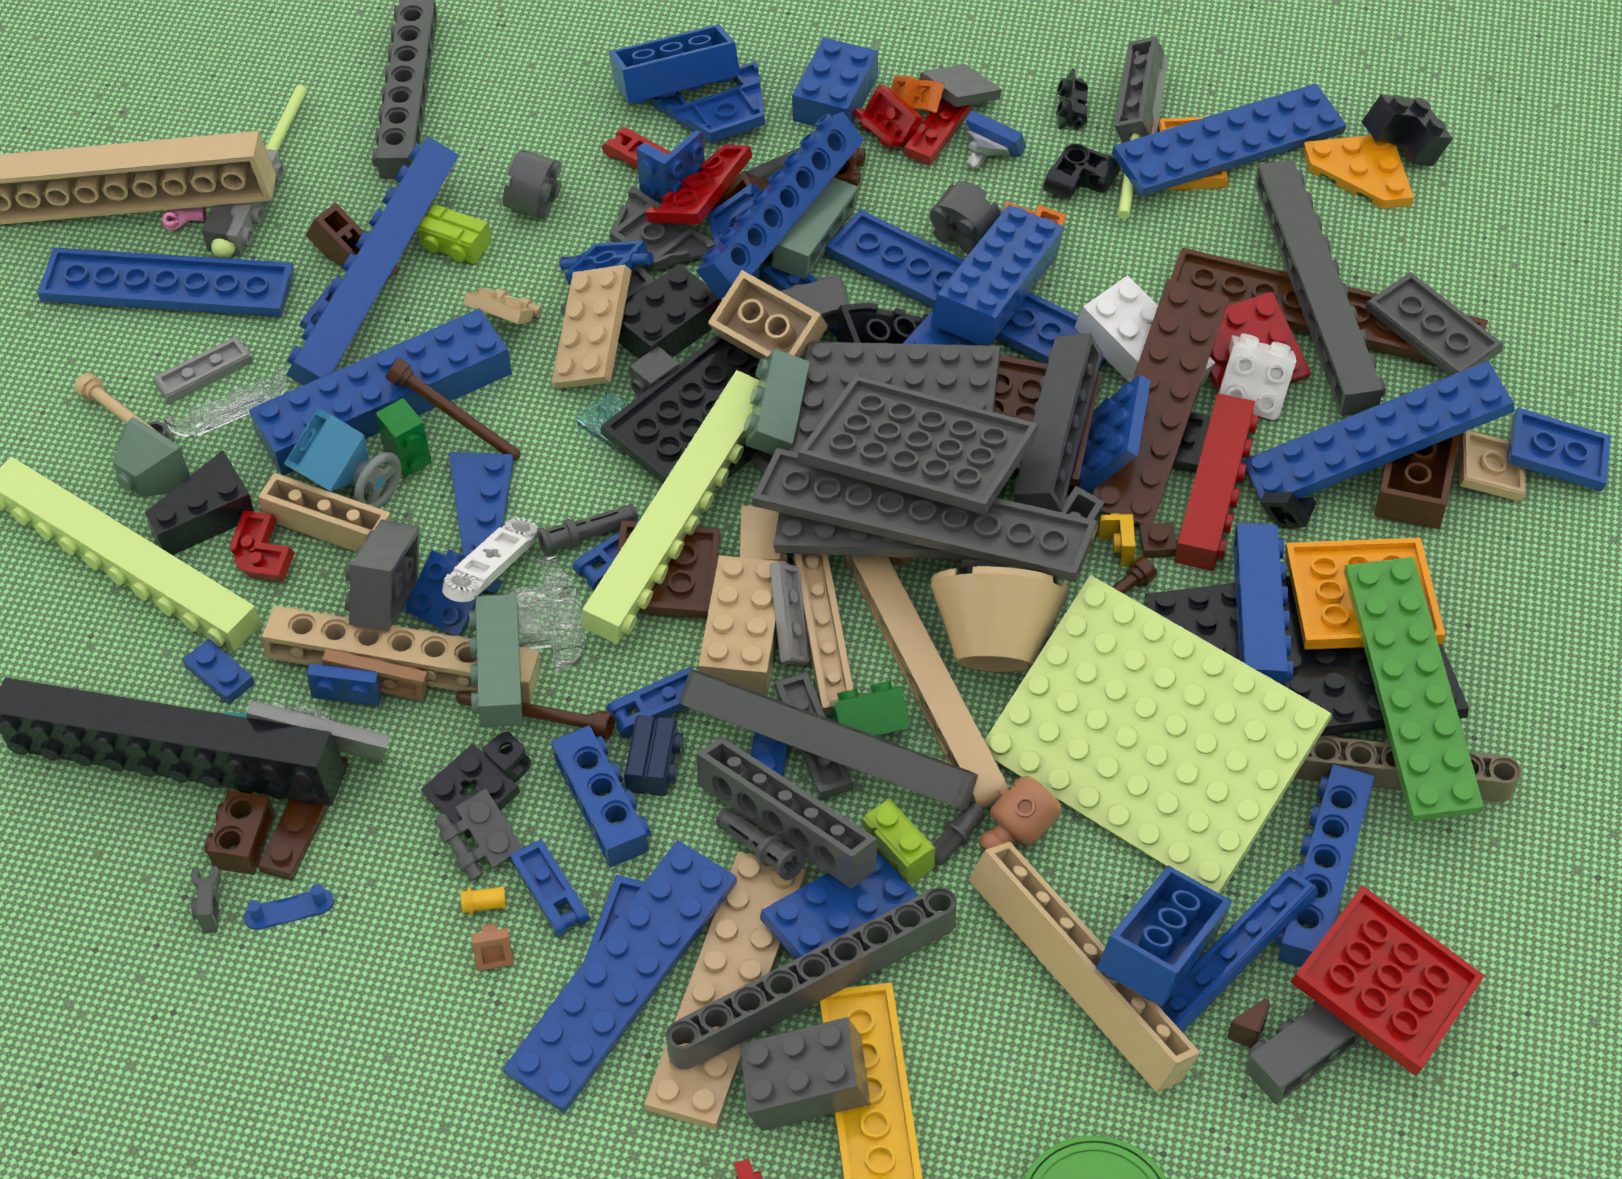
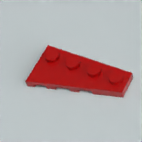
(702, 189)

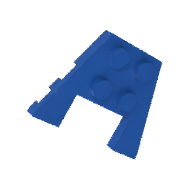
(721, 113)

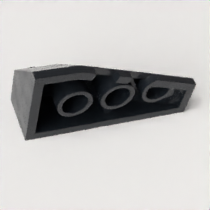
(873, 325)

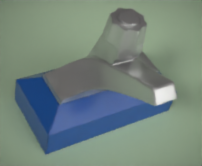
(991, 139)

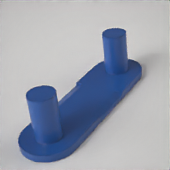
(289, 909)

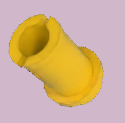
(482, 899)

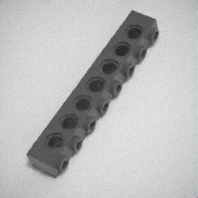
(406, 85)

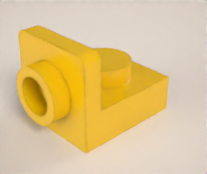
(1120, 530)

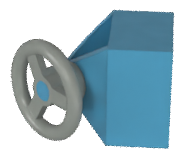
(337, 457)

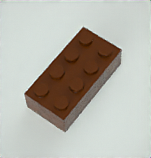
(1418, 485)

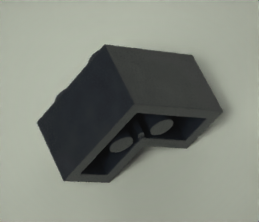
(1409, 125)

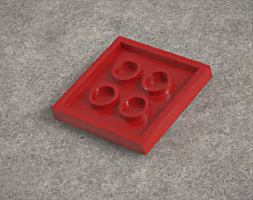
(1259, 318)

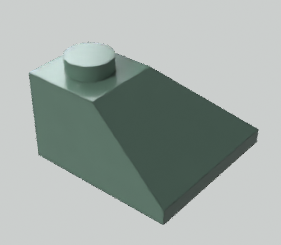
(148, 461)

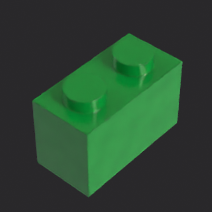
(405, 436)
(872, 712)

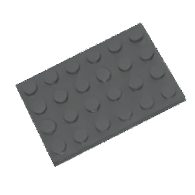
(919, 444)

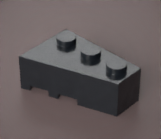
(199, 507)

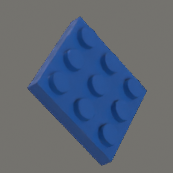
(1114, 434)

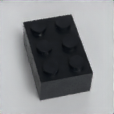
(668, 314)

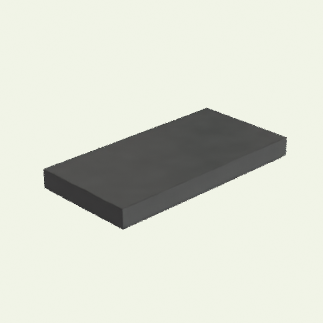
(1433, 325)

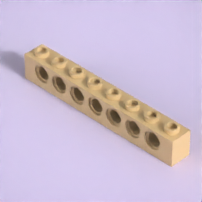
(305, 635)

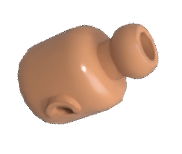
(1021, 814)

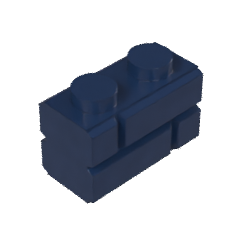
(652, 755)

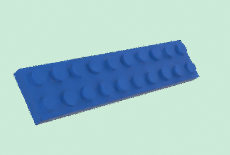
(922, 271)

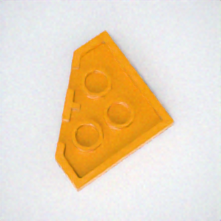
(1362, 167)

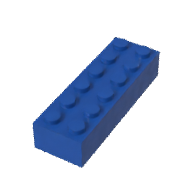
(997, 276)

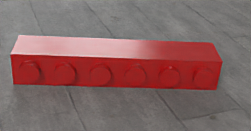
(1215, 483)

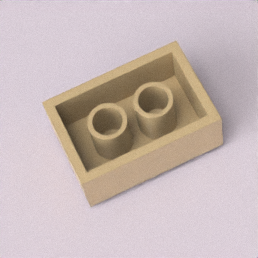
(765, 319)

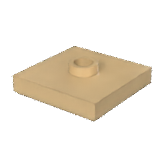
(1486, 469)

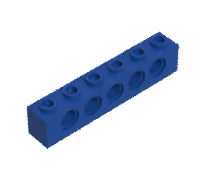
(1351, 791)

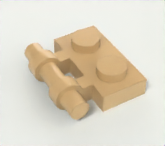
(502, 305)

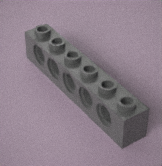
(787, 812)

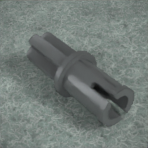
(957, 832)

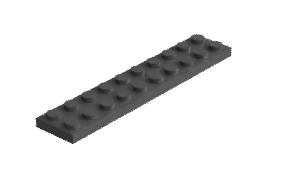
(1006, 535)

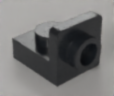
(1288, 510)

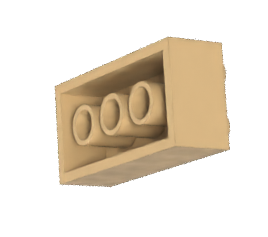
(741, 624)

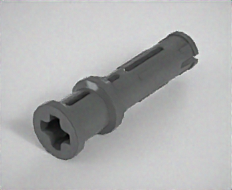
(573, 532)
(768, 848)

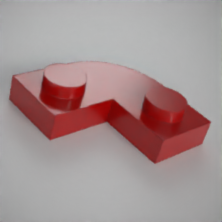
(253, 552)

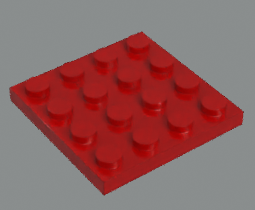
(1388, 980)

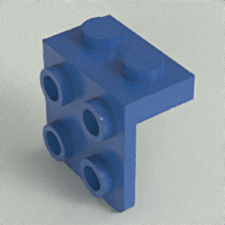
(664, 172)
(429, 601)
(344, 684)

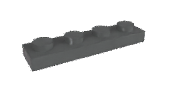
(827, 776)

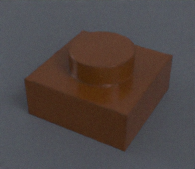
(1157, 540)

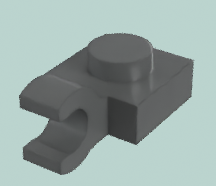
(206, 905)

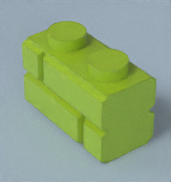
(454, 234)
(900, 841)

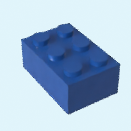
(835, 81)

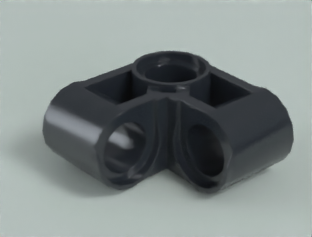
(1081, 168)

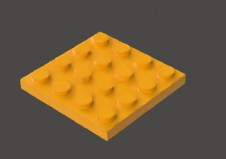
(1322, 590)

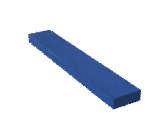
(1238, 947)

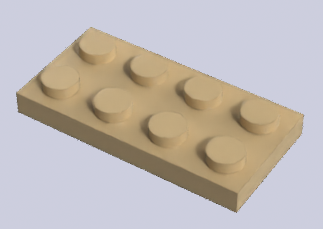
(591, 327)

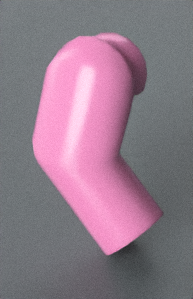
(177, 218)

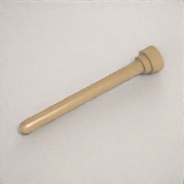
(92, 389)

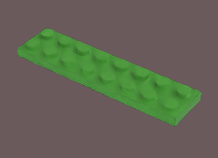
(1413, 690)

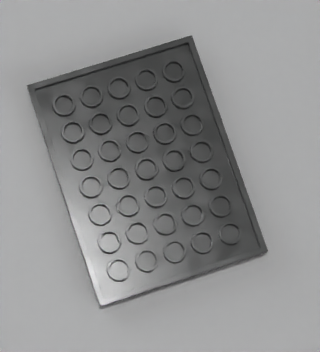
(946, 371)

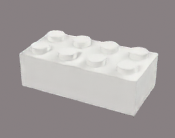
(1121, 324)

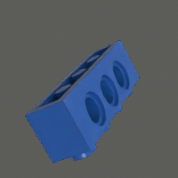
(616, 841)

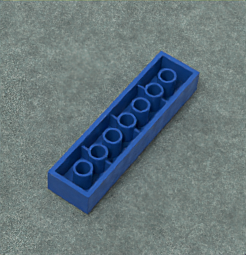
(446, 358)

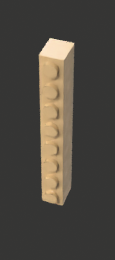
(1071, 956)

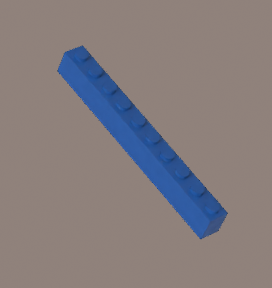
(373, 264)

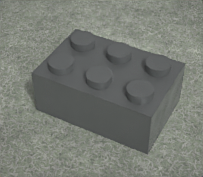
(383, 575)
(804, 1074)

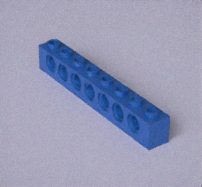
(780, 203)

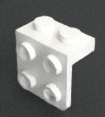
(1258, 373)

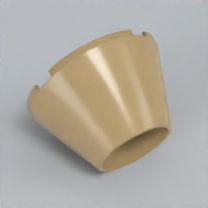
(997, 615)

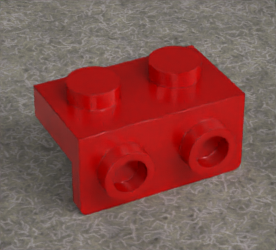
(889, 118)

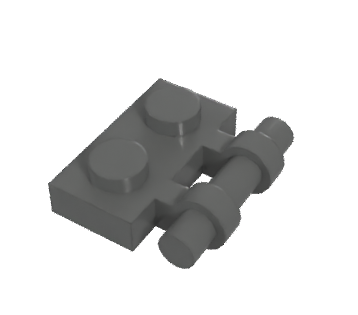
(488, 828)

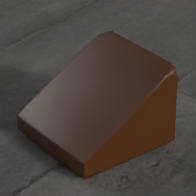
(1249, 1025)

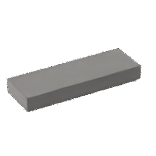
(202, 369)
(789, 614)

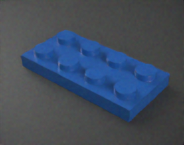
(831, 908)

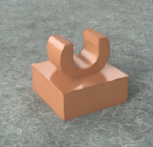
(492, 947)

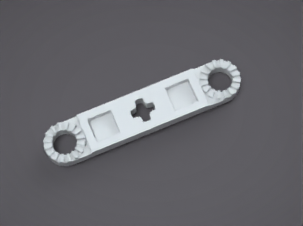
(489, 560)

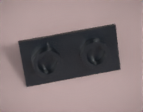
(1072, 101)

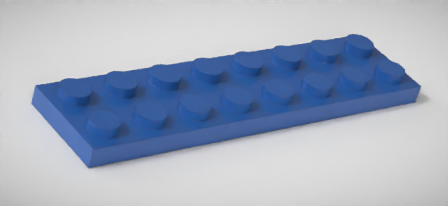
(1228, 139)
(166, 282)
(1381, 433)
(619, 976)

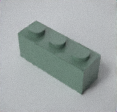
(776, 402)

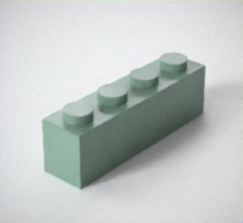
(816, 227)
(497, 661)

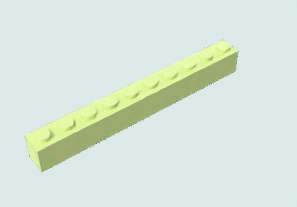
(671, 514)
(126, 557)

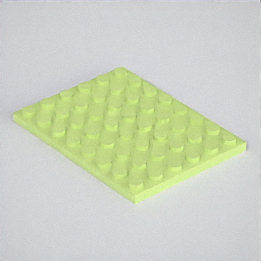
(1156, 734)

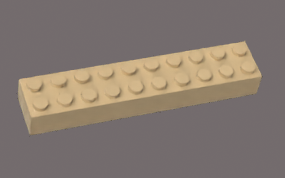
(135, 177)

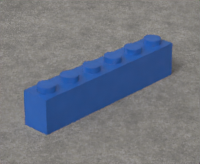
(1261, 600)

